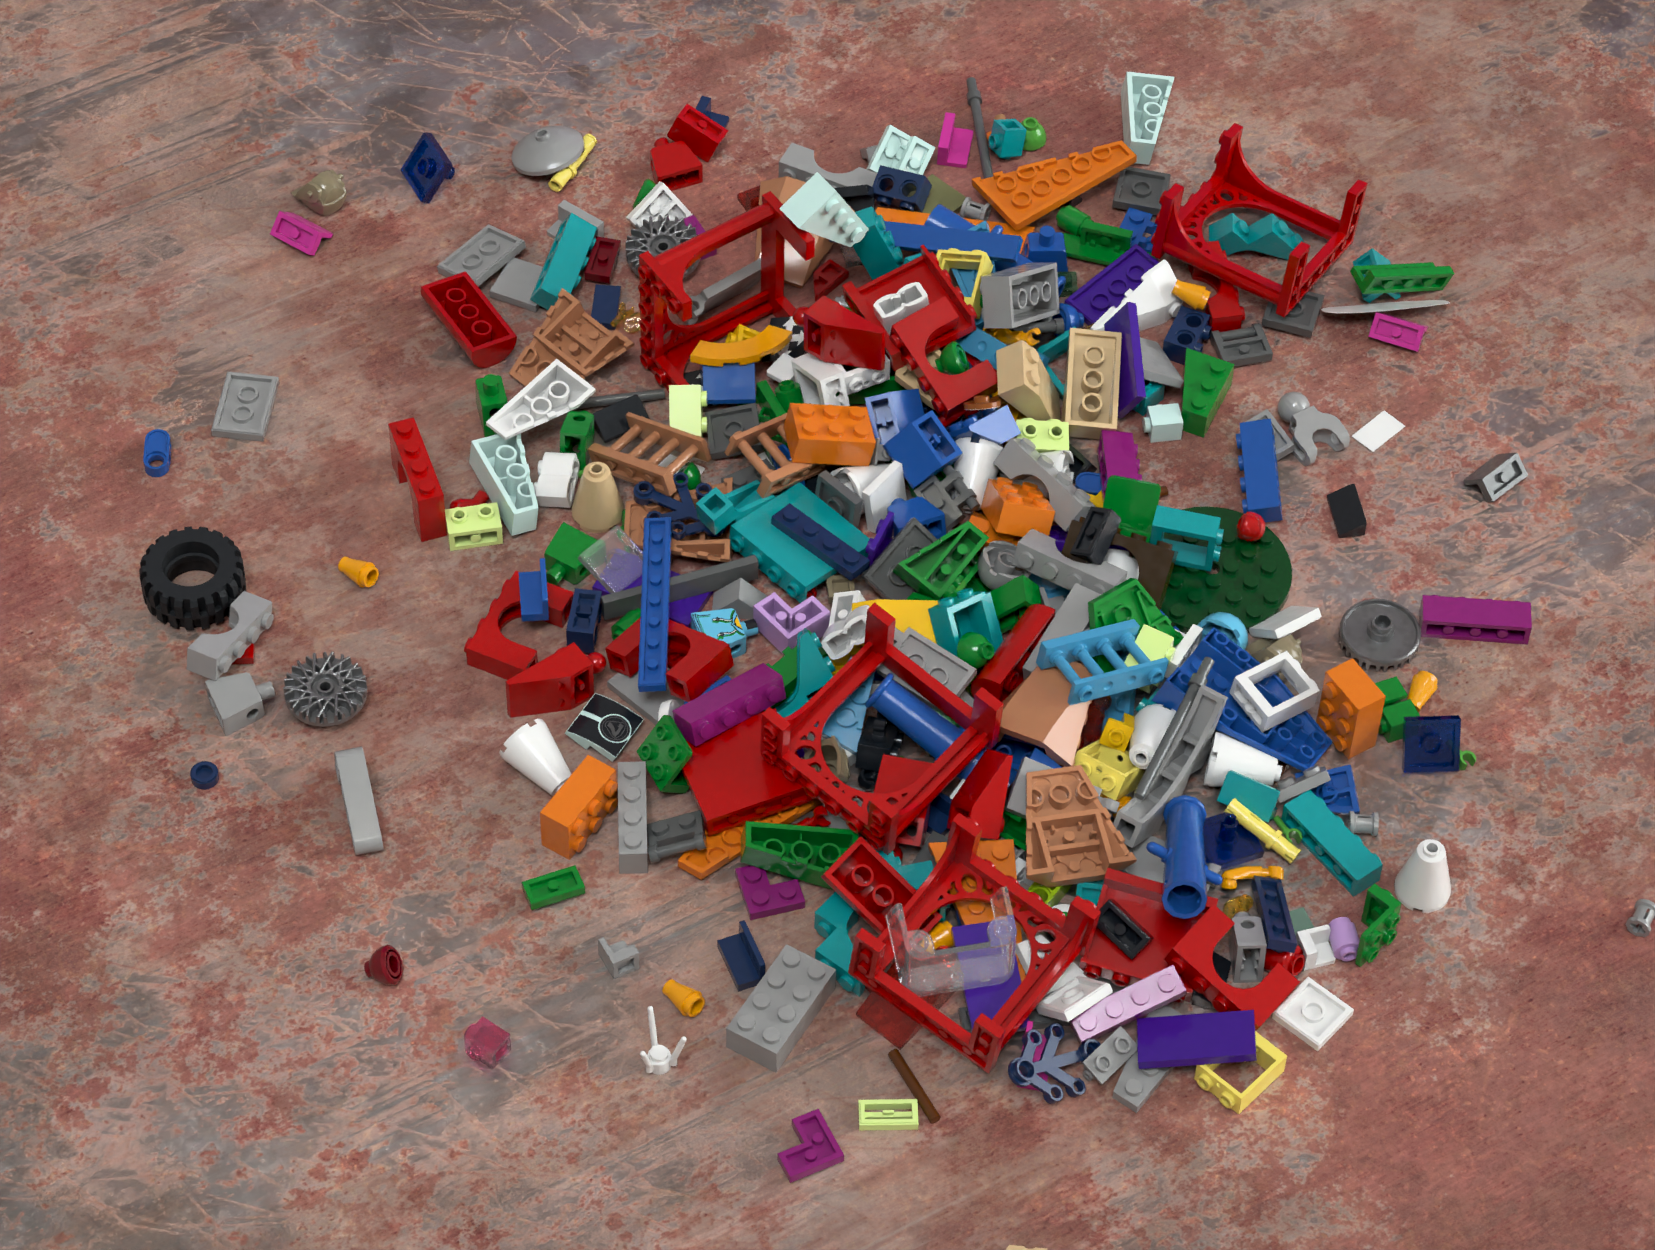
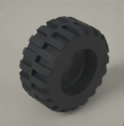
(187, 552)

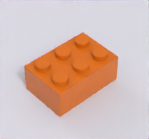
(829, 434)
(1016, 507)
(1350, 708)
(579, 807)

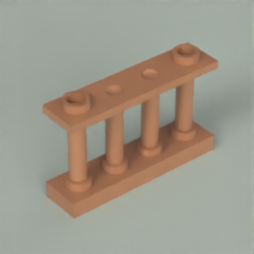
(635, 470)
(772, 480)

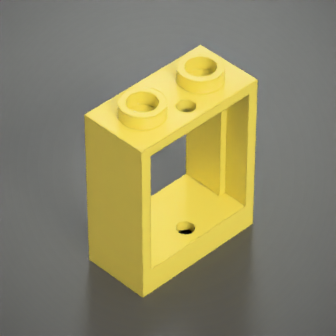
(971, 260)
(1117, 776)
(1267, 1057)

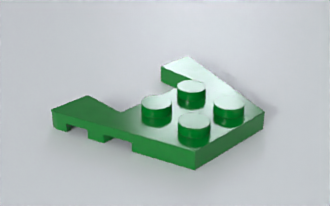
(1125, 603)

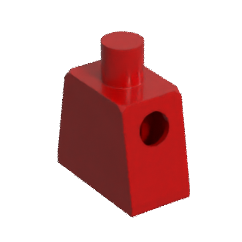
(675, 164)

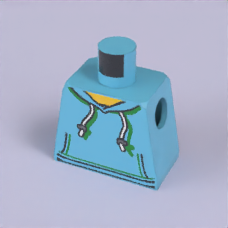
(726, 627)

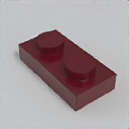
(602, 260)

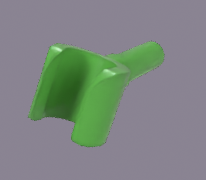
(1468, 756)
(1288, 833)

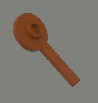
(984, 402)

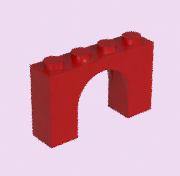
(947, 391)
(415, 467)
(496, 653)
(701, 667)
(1194, 962)

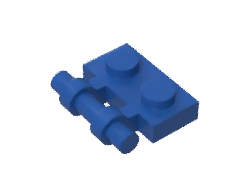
(1140, 223)

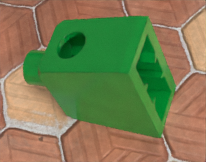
(489, 395)
(577, 429)
(563, 555)

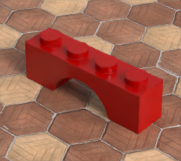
(1224, 306)

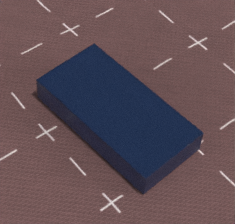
(606, 304)

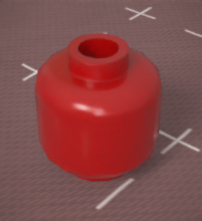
(1290, 961)

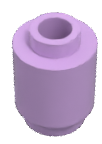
(1343, 939)

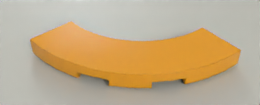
(744, 352)

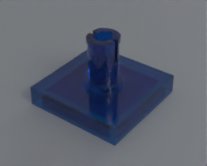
(427, 167)
(1431, 744)
(1229, 842)

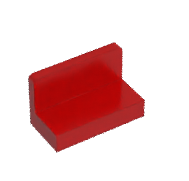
(698, 132)

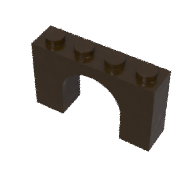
(1154, 561)

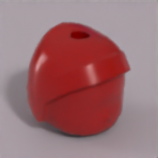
(1251, 526)

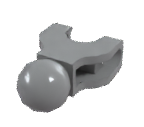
(1310, 426)

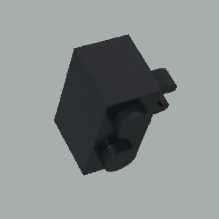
(877, 738)

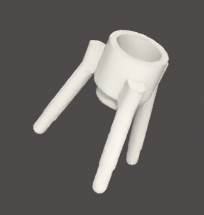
(659, 1057)

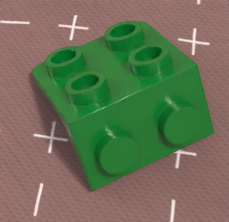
(1134, 503)
(666, 755)
(1381, 917)

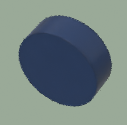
(204, 775)

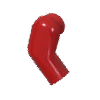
(480, 498)

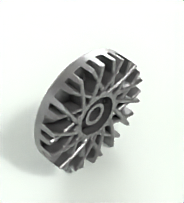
(657, 238)
(1380, 634)
(325, 690)

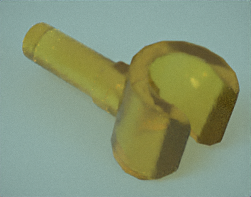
(622, 315)

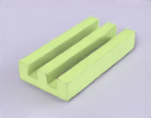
(888, 1118)

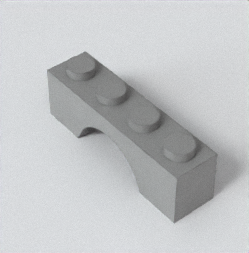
(800, 164)
(1021, 460)
(1040, 556)
(214, 653)
(632, 817)

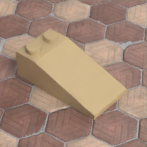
(1026, 382)
(1091, 382)

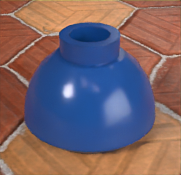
(1070, 317)

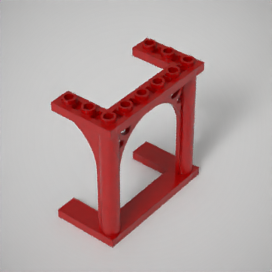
(1248, 191)
(663, 286)
(884, 822)
(988, 1037)

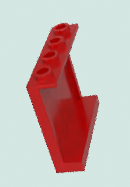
(935, 283)
(735, 781)
(1144, 903)

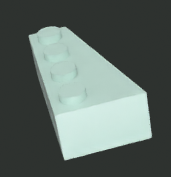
(1143, 108)
(824, 213)
(507, 480)

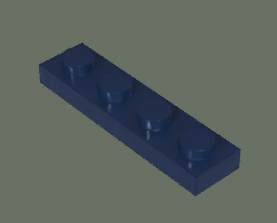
(820, 542)
(1274, 914)

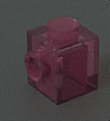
(486, 1042)

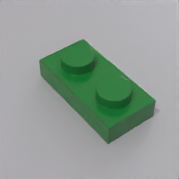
(553, 887)

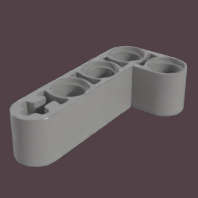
(358, 800)

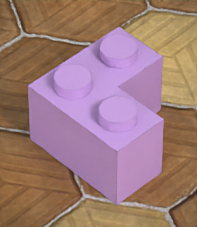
(782, 623)

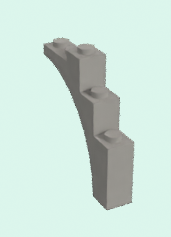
(1186, 755)

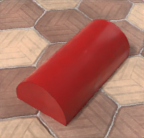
(470, 319)
(1005, 668)
(871, 885)

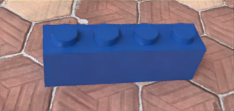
(1259, 469)

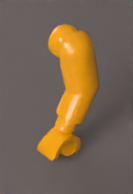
(1010, 337)
(1247, 872)

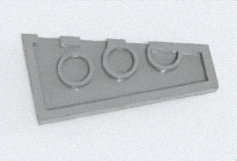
(1138, 1084)

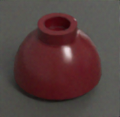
(385, 965)

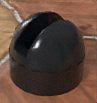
(867, 779)

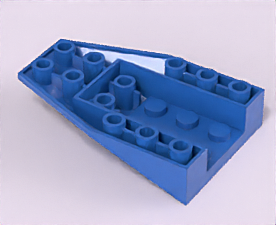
(1294, 742)

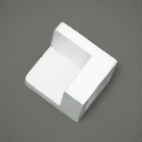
(781, 369)
(1316, 947)

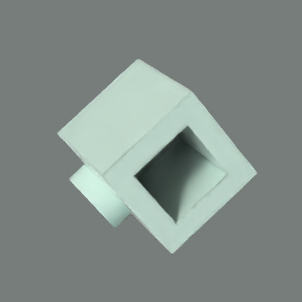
(1163, 422)

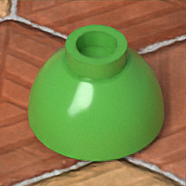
(1035, 134)

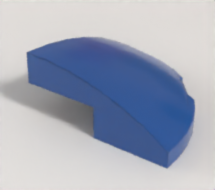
(1339, 792)

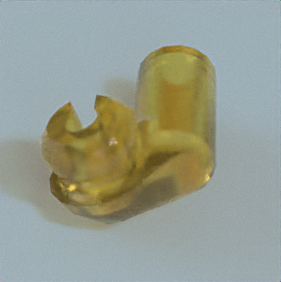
(1237, 904)

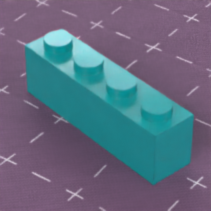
(878, 246)
(564, 260)
(1332, 842)

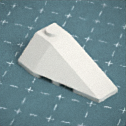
(1152, 298)
(543, 399)

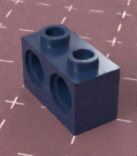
(903, 184)
(1187, 331)
(584, 619)

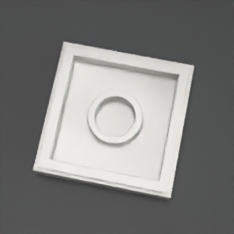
(882, 493)
(1285, 622)
(1073, 998)
(1312, 1013)

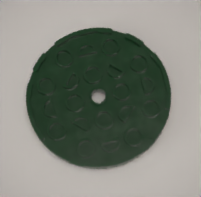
(1249, 582)

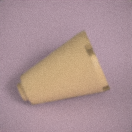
(597, 500)

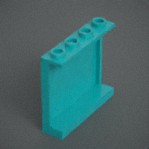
(782, 557)

